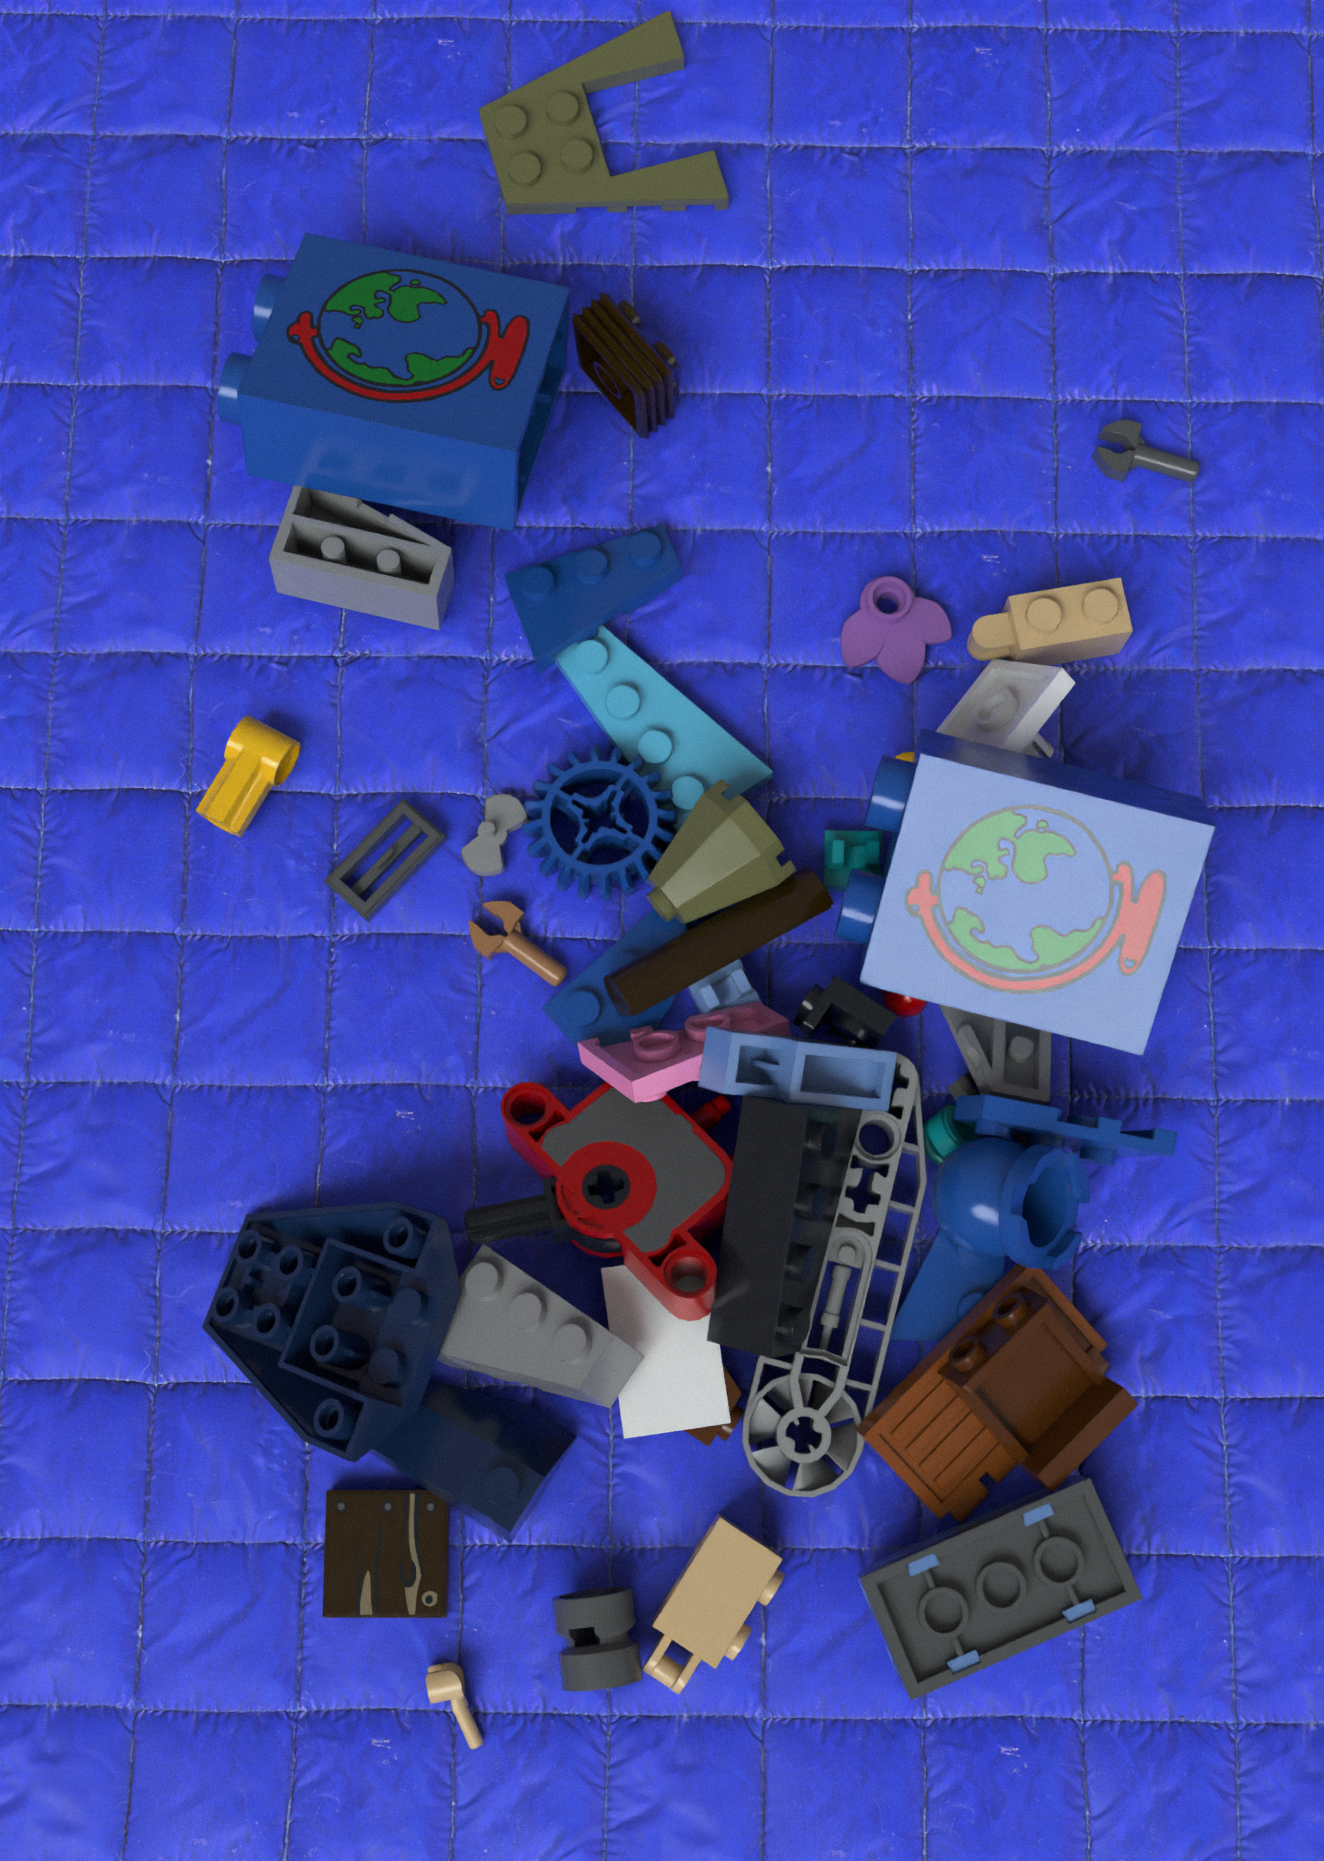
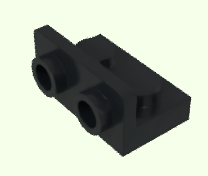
(848, 1011)

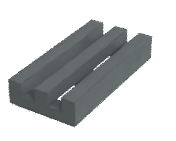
(401, 875)

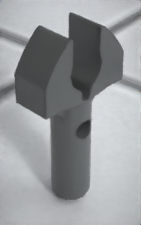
(1139, 455)

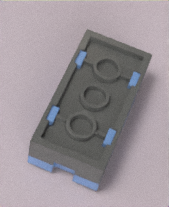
(997, 1585)

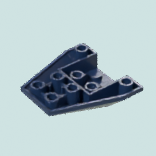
(338, 1316)

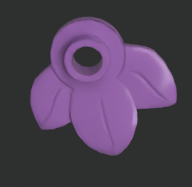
(893, 638)

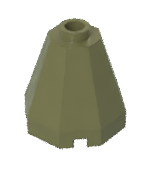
(716, 859)

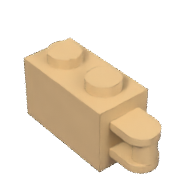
(1055, 625)
(713, 1601)

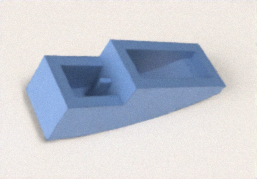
(796, 1069)

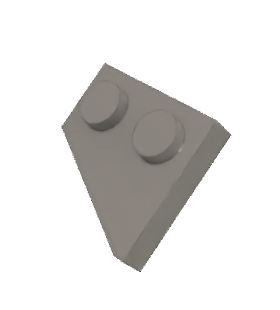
(1003, 1055)

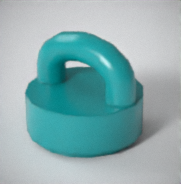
(945, 1134)

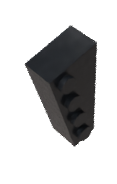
(778, 1221)

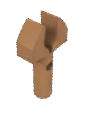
(515, 943)

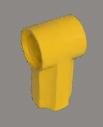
(254, 763)

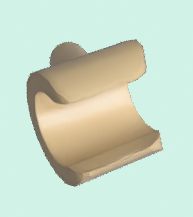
(447, 1683)

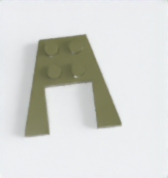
(550, 148)

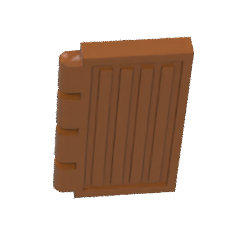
(933, 1435)

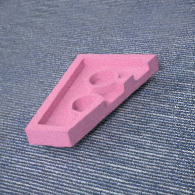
(667, 1058)

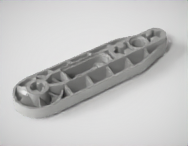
(853, 1244)

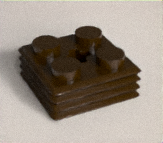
(626, 364)

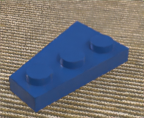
(582, 590)
(584, 1006)
(1096, 1138)

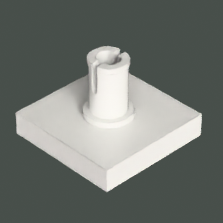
(1009, 706)

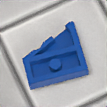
(944, 1290)

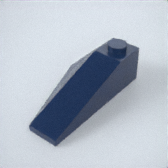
(478, 1454)

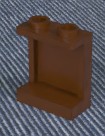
(1035, 1388)

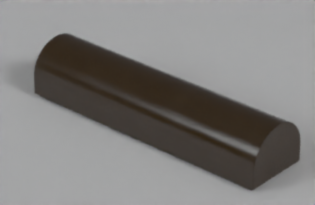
(716, 943)

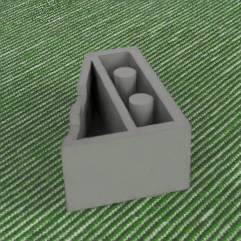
(360, 560)
(532, 1336)

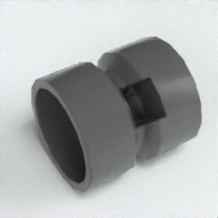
(603, 1661)

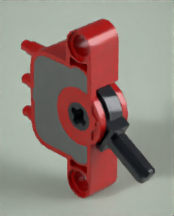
(649, 1156)

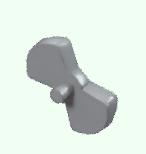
(484, 853)

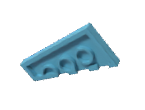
(658, 723)

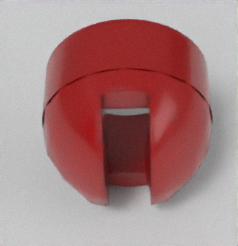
(902, 1005)

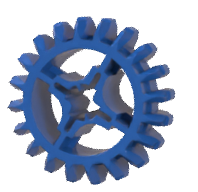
(621, 783)

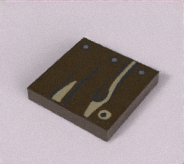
(386, 1554)

